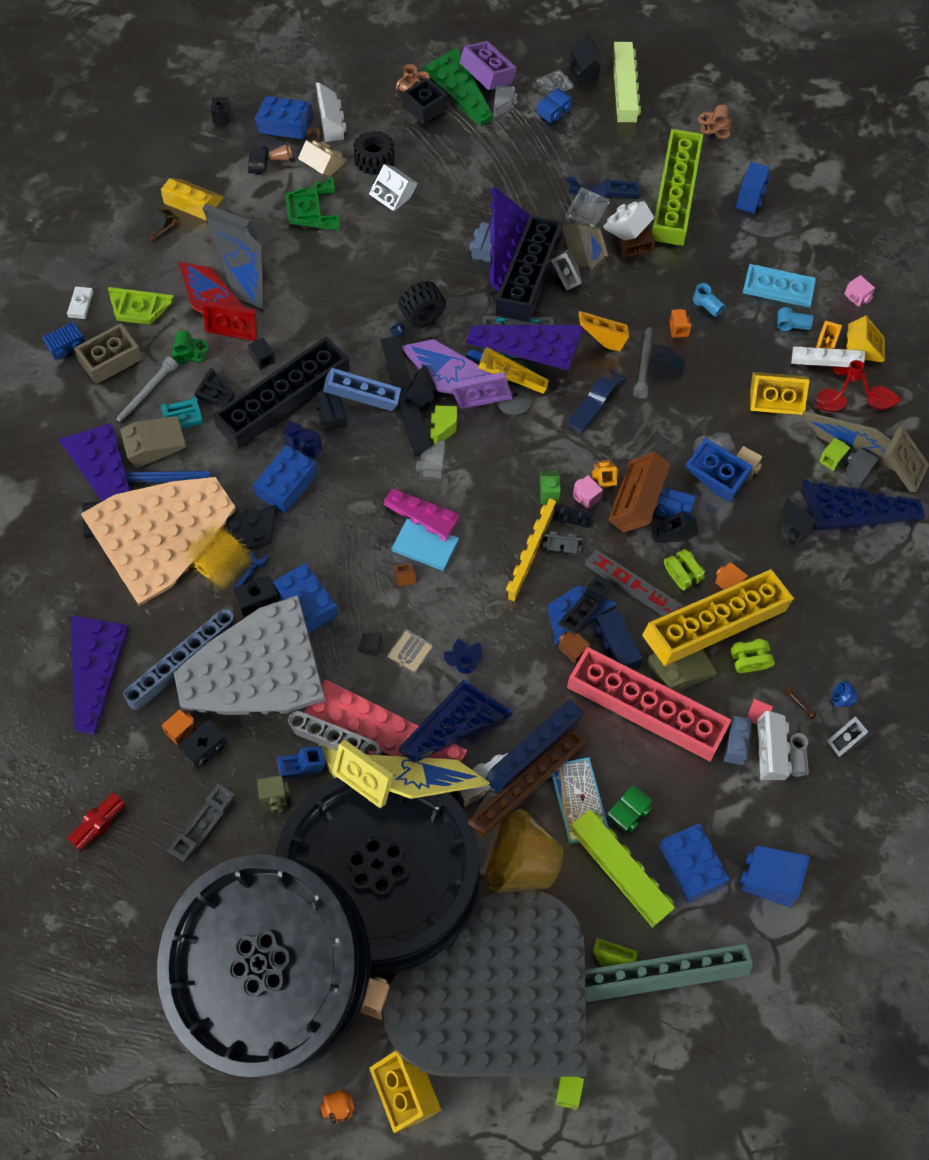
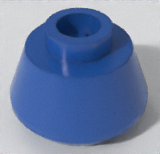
(844, 695)

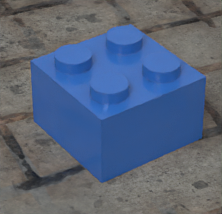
(753, 187)

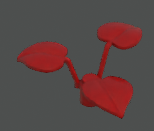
(832, 401)

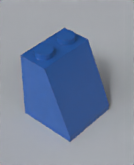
(774, 874)

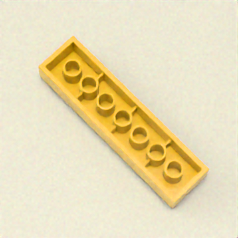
(717, 617)

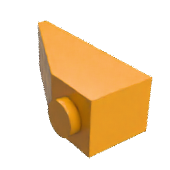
(607, 332)

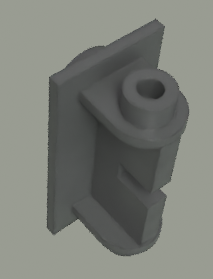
(555, 540)

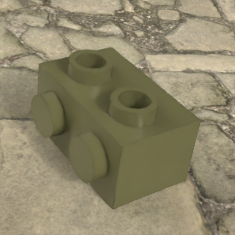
(273, 794)

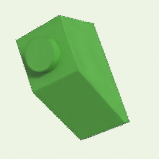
(549, 486)

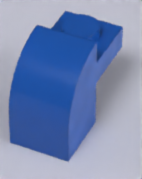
(304, 765)

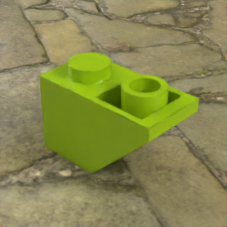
(445, 422)

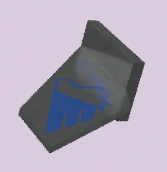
(238, 254)

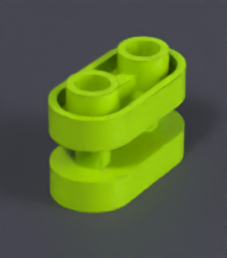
(684, 569)
(752, 656)

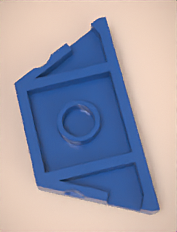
(566, 602)

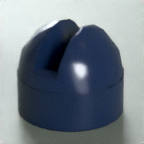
(398, 329)

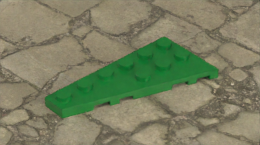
(459, 86)

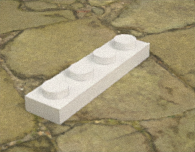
(826, 356)

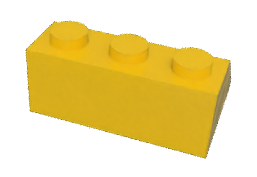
(188, 197)
(778, 393)
(404, 1092)

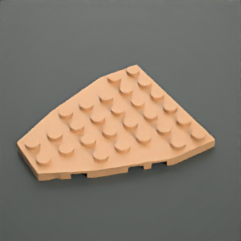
(153, 526)

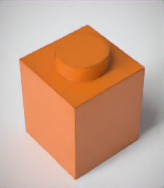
(729, 576)

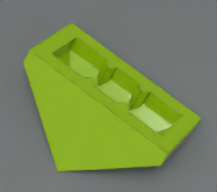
(613, 954)

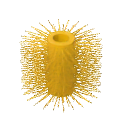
(217, 555)

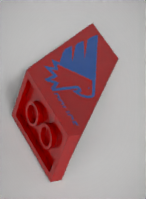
(219, 306)

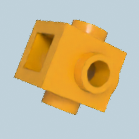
(607, 479)

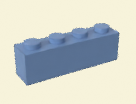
(362, 389)

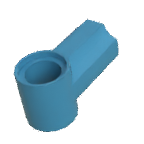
(705, 298)
(788, 319)

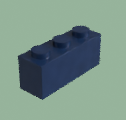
(617, 639)

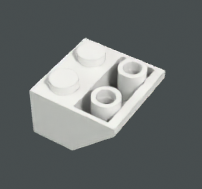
(392, 187)
(629, 220)

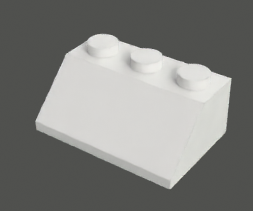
(330, 114)
(773, 746)

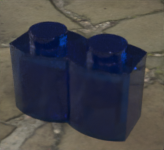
(302, 439)

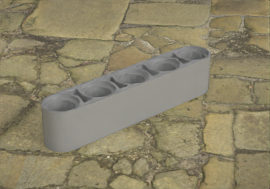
(327, 732)

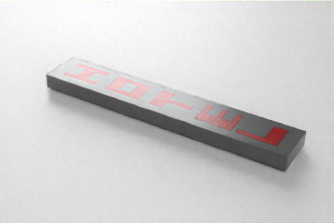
(632, 584)

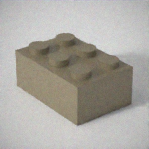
(108, 353)

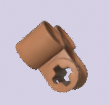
(410, 77)
(716, 122)

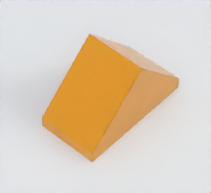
(828, 335)

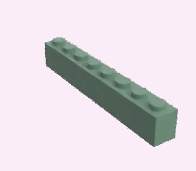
(667, 972)

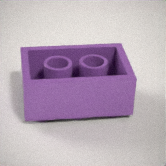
(488, 65)

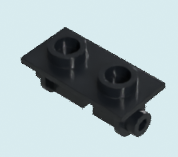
(573, 516)

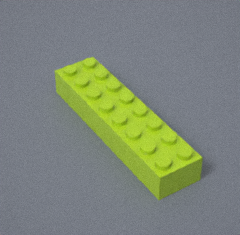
(677, 187)

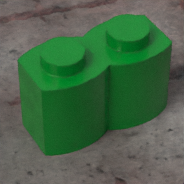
(630, 809)

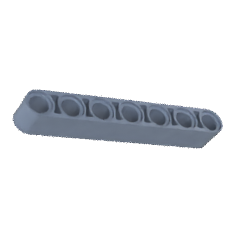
(170, 661)

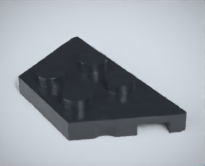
(253, 528)

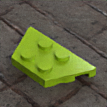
(138, 305)

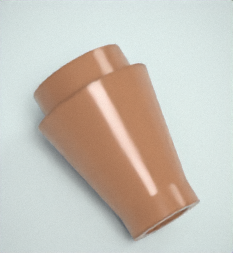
(282, 153)

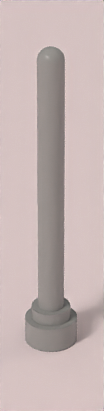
(168, 366)

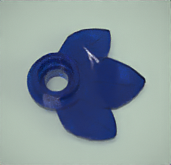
(463, 654)

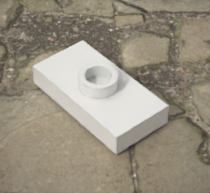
(80, 302)

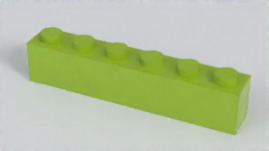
(622, 868)

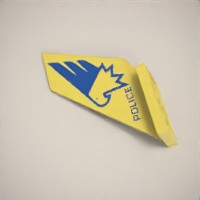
(378, 774)

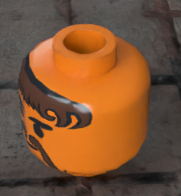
(337, 1106)

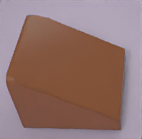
(404, 574)

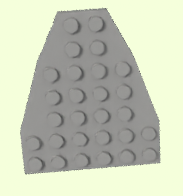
(254, 666)

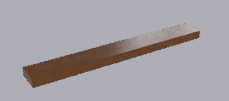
(526, 783)

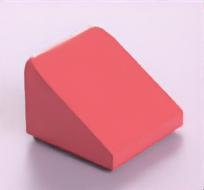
(757, 709)

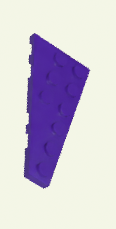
(505, 234)
(539, 343)
(99, 460)
(94, 663)

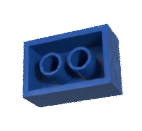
(284, 117)
(285, 479)
(314, 599)
(694, 863)

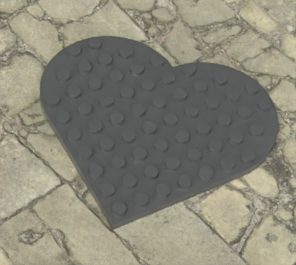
(499, 997)

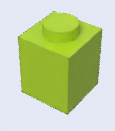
(834, 454)
(569, 1092)

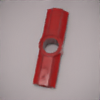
(96, 821)

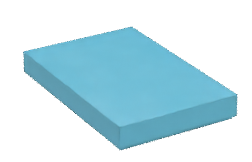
(423, 546)

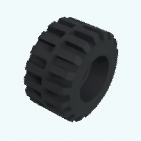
(373, 151)
(422, 303)

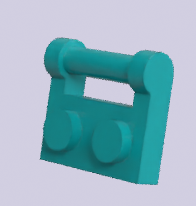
(187, 416)

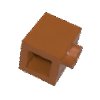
(572, 645)

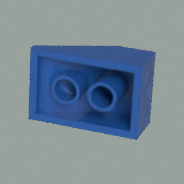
(719, 469)

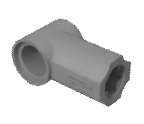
(798, 756)

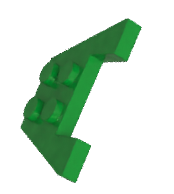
(305, 210)

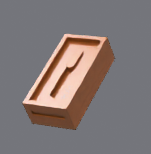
(639, 492)

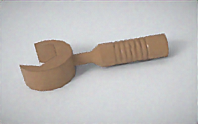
(313, 129)

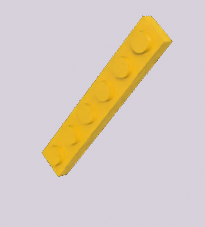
(533, 544)

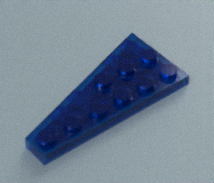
(856, 507)
(456, 718)

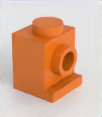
(679, 323)

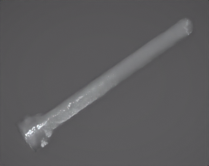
(641, 389)

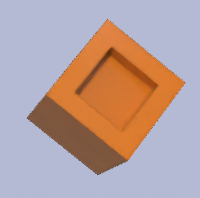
(179, 726)

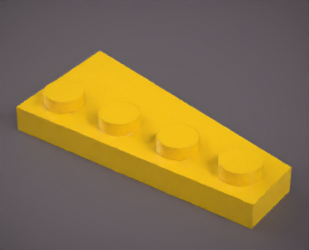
(496, 363)

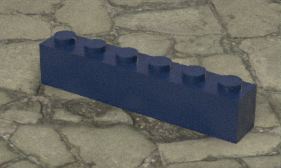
(534, 745)

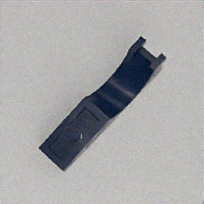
(608, 188)
(595, 400)

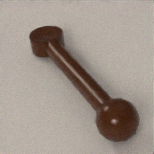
(174, 223)
(788, 691)

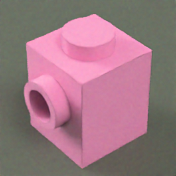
(859, 291)
(587, 492)

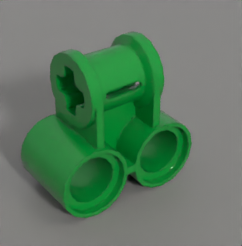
(187, 348)

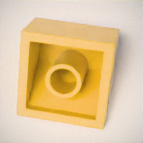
(866, 337)

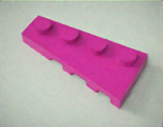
(431, 516)

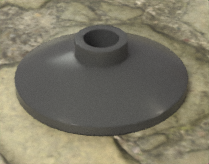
(518, 404)

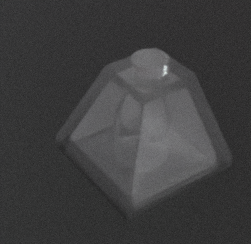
(587, 207)

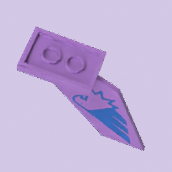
(458, 375)

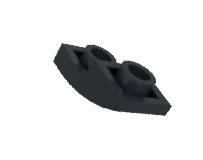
(257, 160)

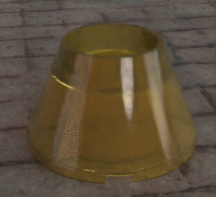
(524, 857)

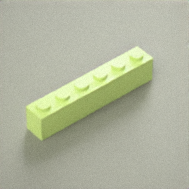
(625, 82)

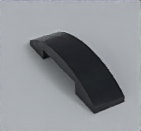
(586, 606)

